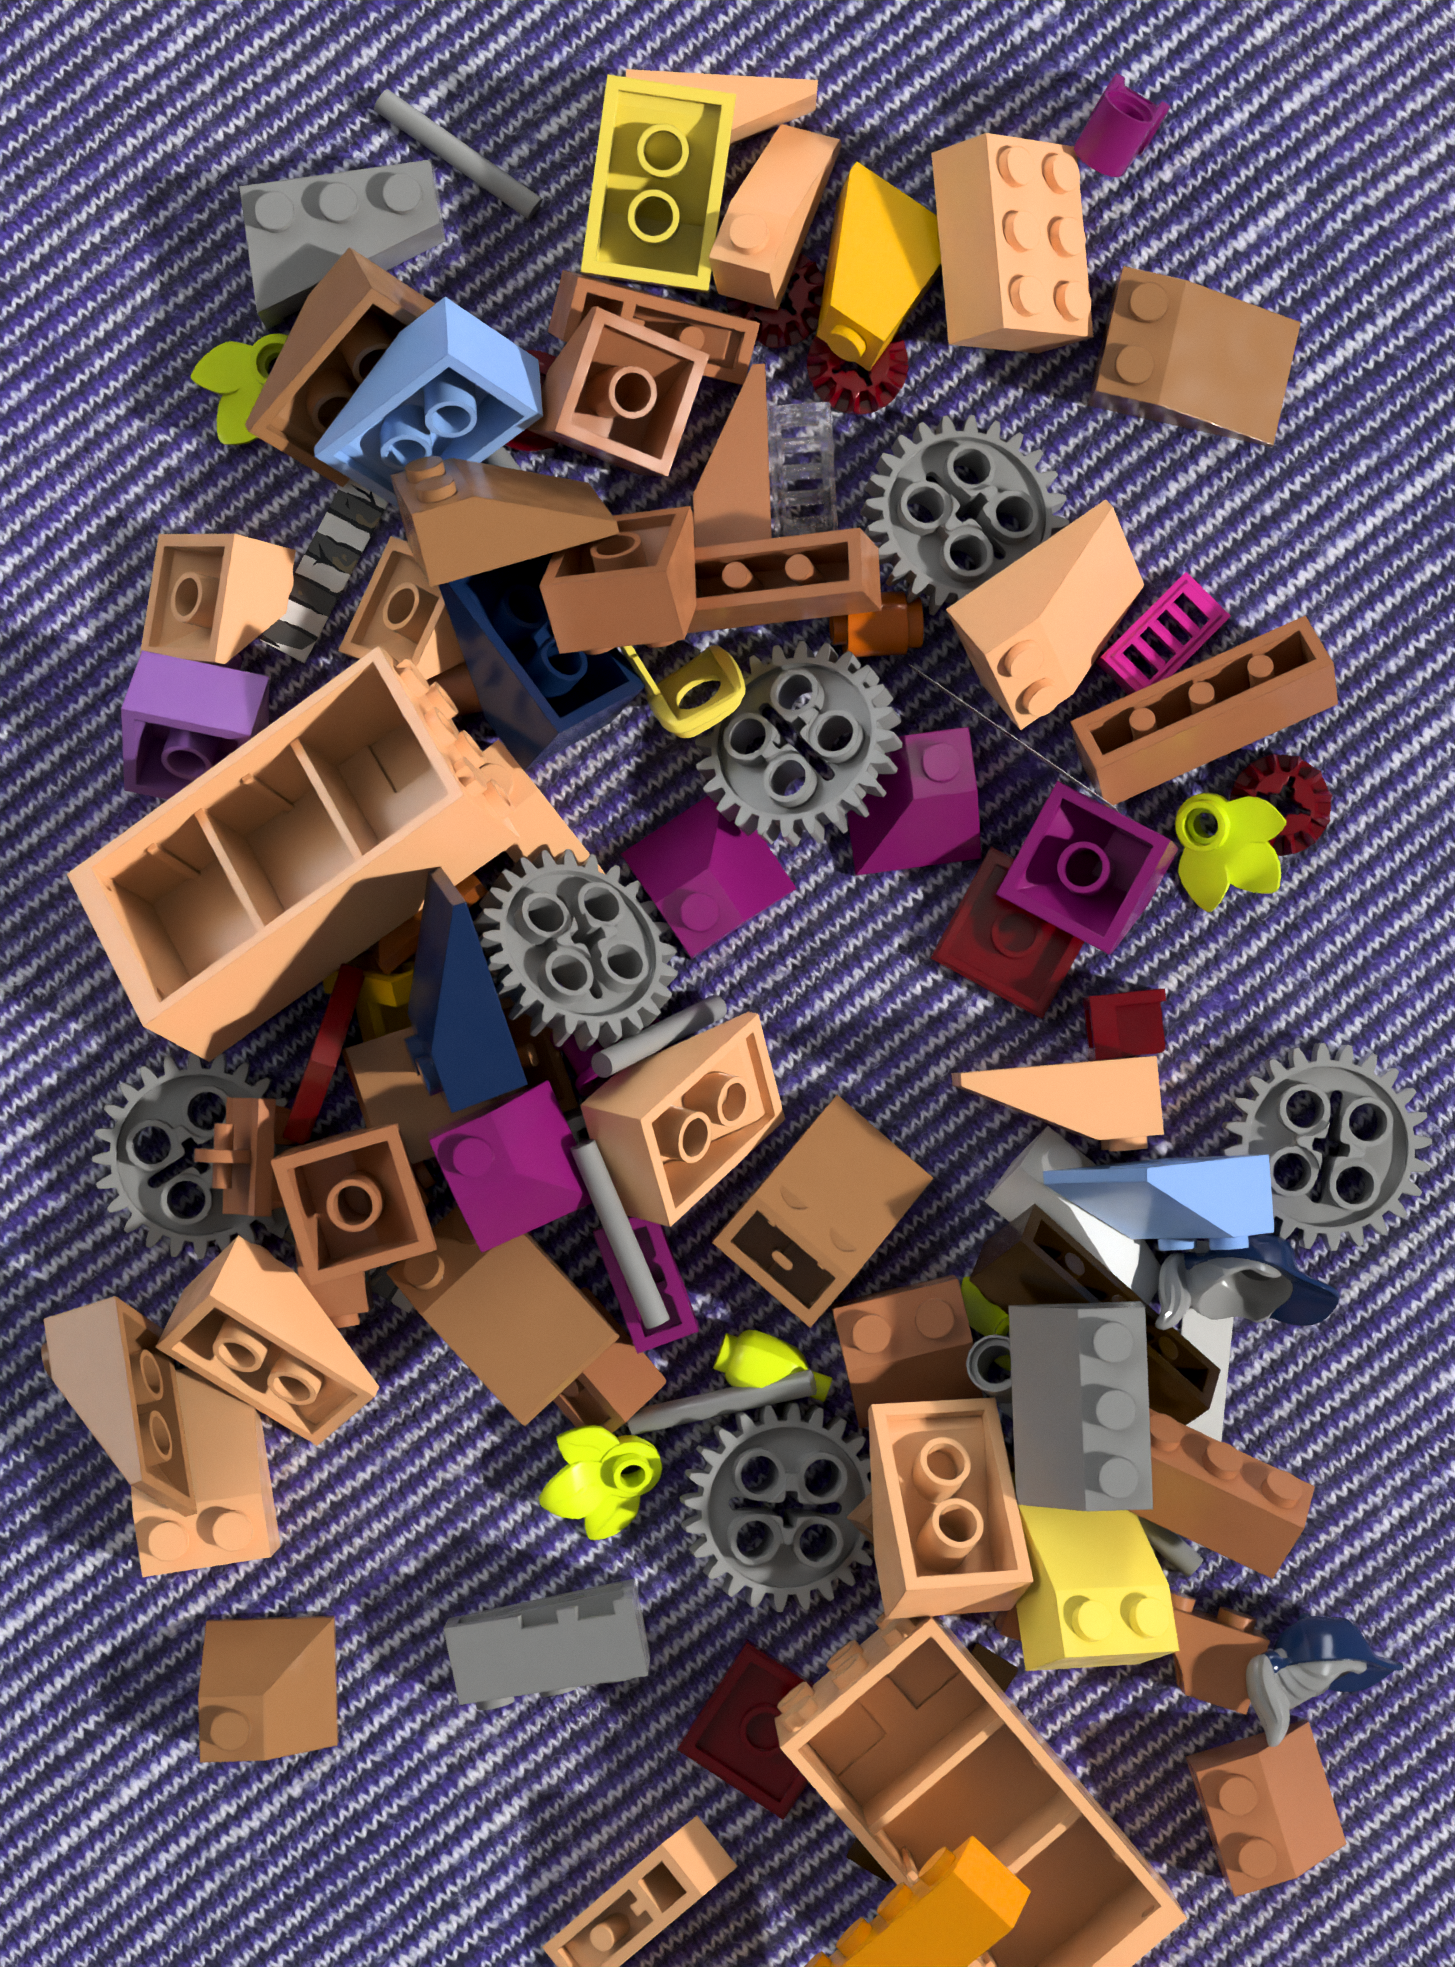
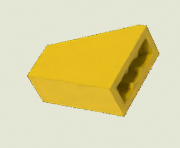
(877, 266)

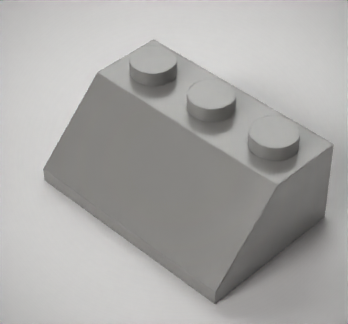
(1081, 1406)

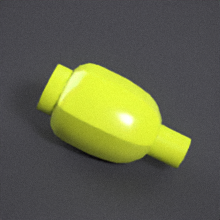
(762, 1359)

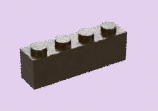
(1043, 1264)

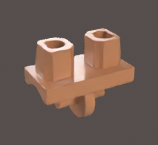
(244, 1155)

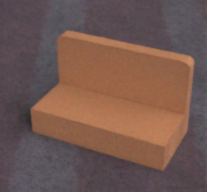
(613, 1384)

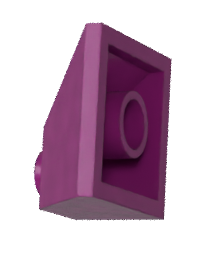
(926, 810)
(1087, 868)
(707, 875)
(511, 1165)

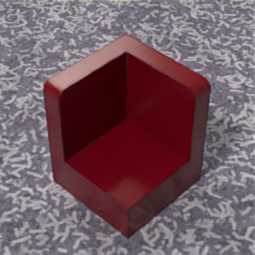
(1124, 1024)

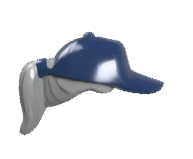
(1243, 1283)
(1306, 1662)

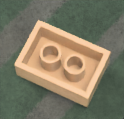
(1012, 244)

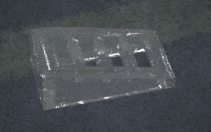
(797, 416)

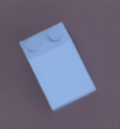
(436, 391)
(1176, 1198)

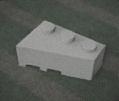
(307, 223)
(548, 1645)

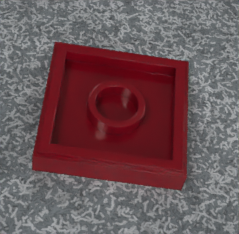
(1004, 944)
(324, 1054)
(738, 1732)

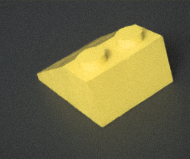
(658, 183)
(1093, 1591)

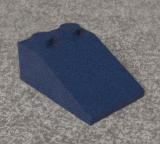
(524, 685)
(454, 1009)

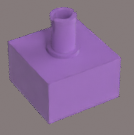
(186, 720)

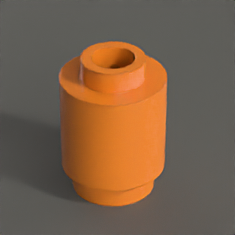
(880, 632)

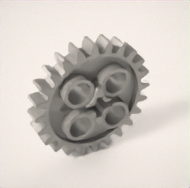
(1005, 486)
(841, 703)
(584, 934)
(168, 1105)
(1382, 1158)
(778, 1562)

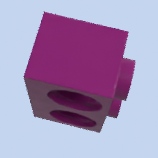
(667, 1278)

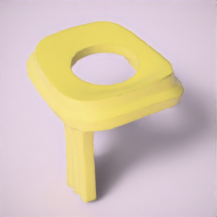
(666, 695)

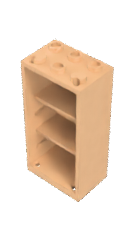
(292, 854)
(935, 1752)

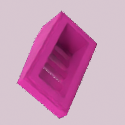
(1126, 673)

